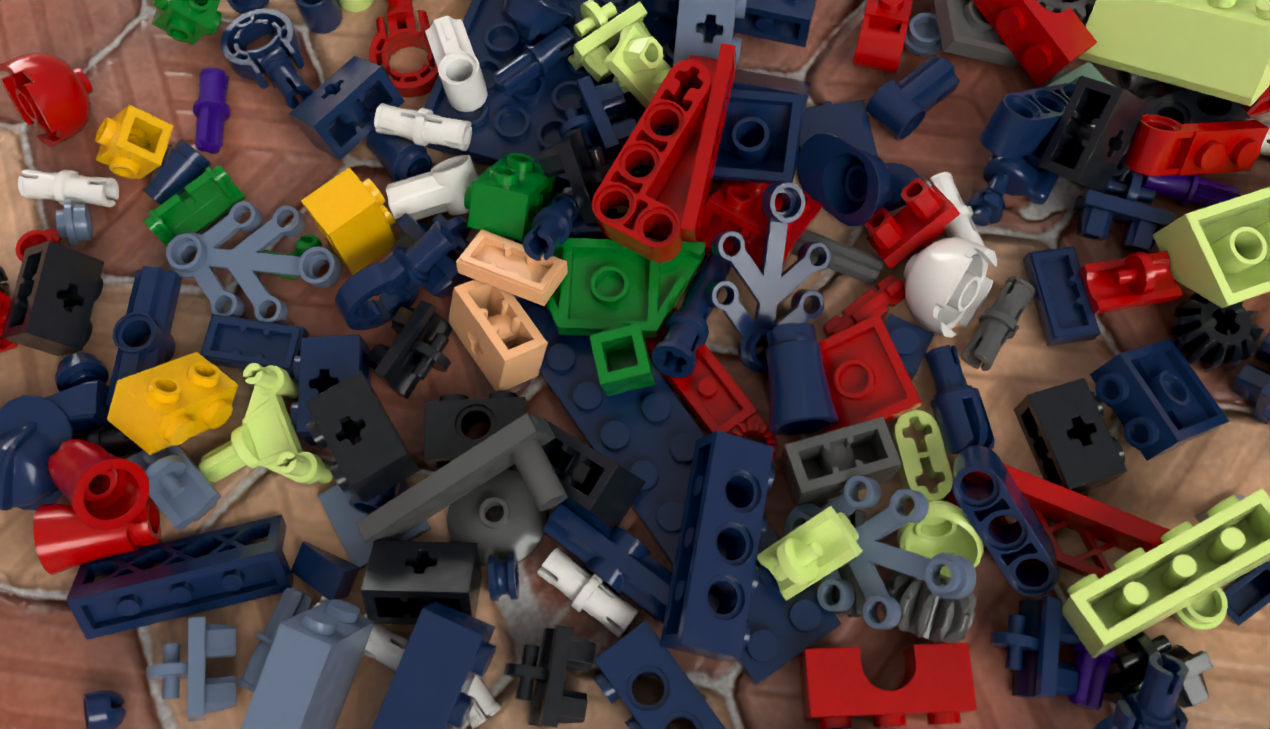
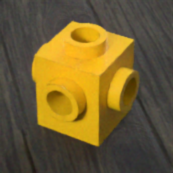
(133, 142)

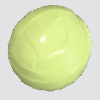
(942, 531)

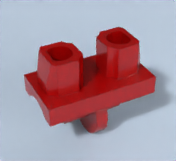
(913, 226)
(1129, 282)

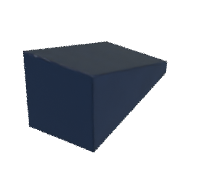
(324, 571)
(1248, 593)

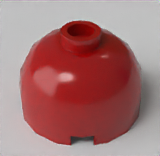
(48, 94)

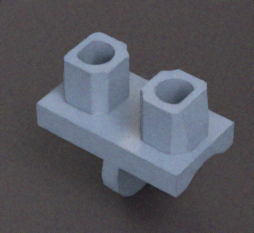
(177, 485)
(203, 693)

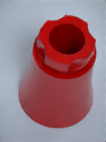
(98, 484)
(67, 542)

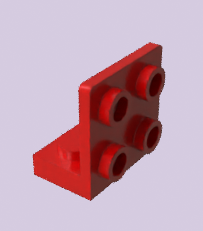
(739, 209)

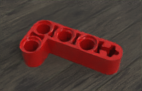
(660, 153)

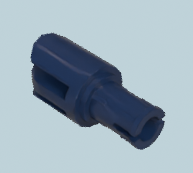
(957, 405)

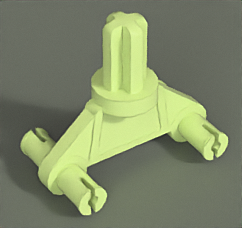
(266, 434)

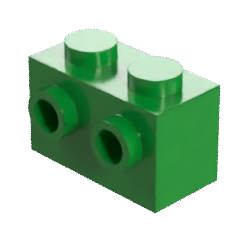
(508, 196)

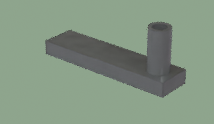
(514, 444)

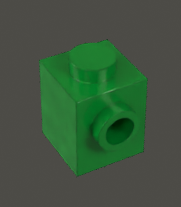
(622, 358)

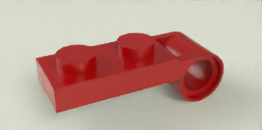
(882, 34)
(1172, 148)

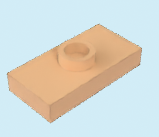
(509, 268)

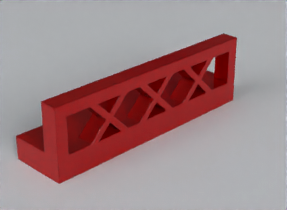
(692, 178)
(1081, 514)

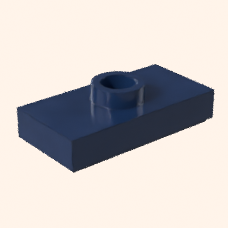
(1060, 296)
(242, 341)

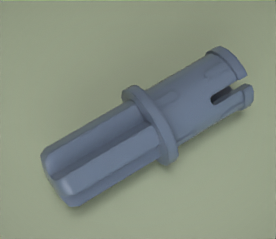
(290, 604)

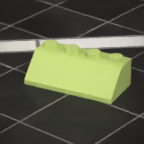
(1187, 43)
(1222, 249)

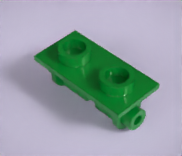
(196, 207)

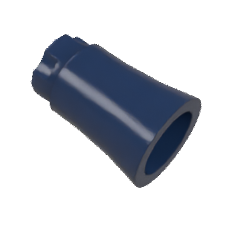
(797, 382)

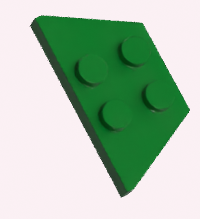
(618, 286)

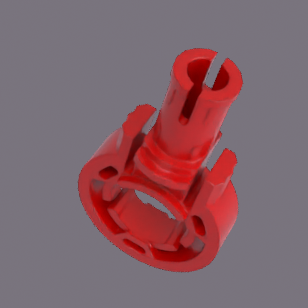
(404, 34)

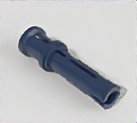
(688, 326)

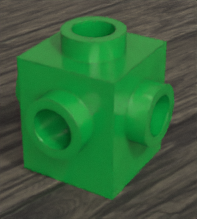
(187, 19)

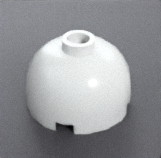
(948, 283)

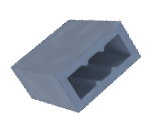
(310, 668)

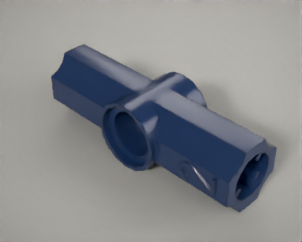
(148, 313)
(612, 556)

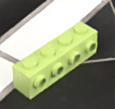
(1171, 575)

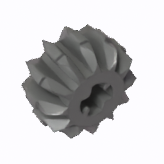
(928, 614)

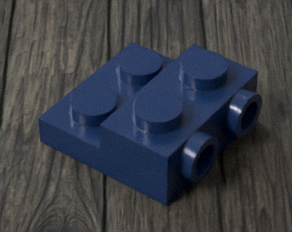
(1157, 398)

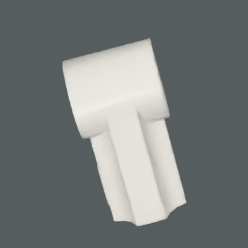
(457, 64)
(433, 191)

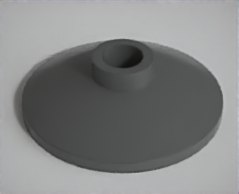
(518, 529)

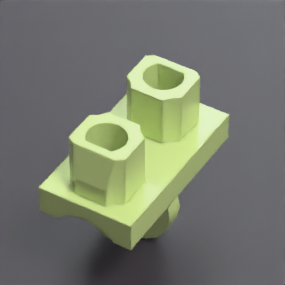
(595, 47)
(638, 64)
(811, 551)

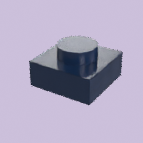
(909, 341)

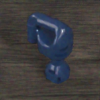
(1013, 177)

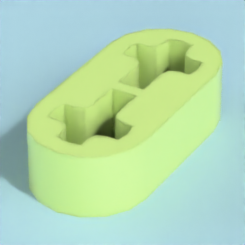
(932, 455)

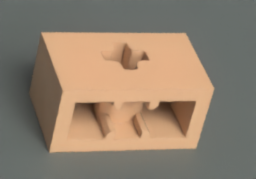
(497, 334)

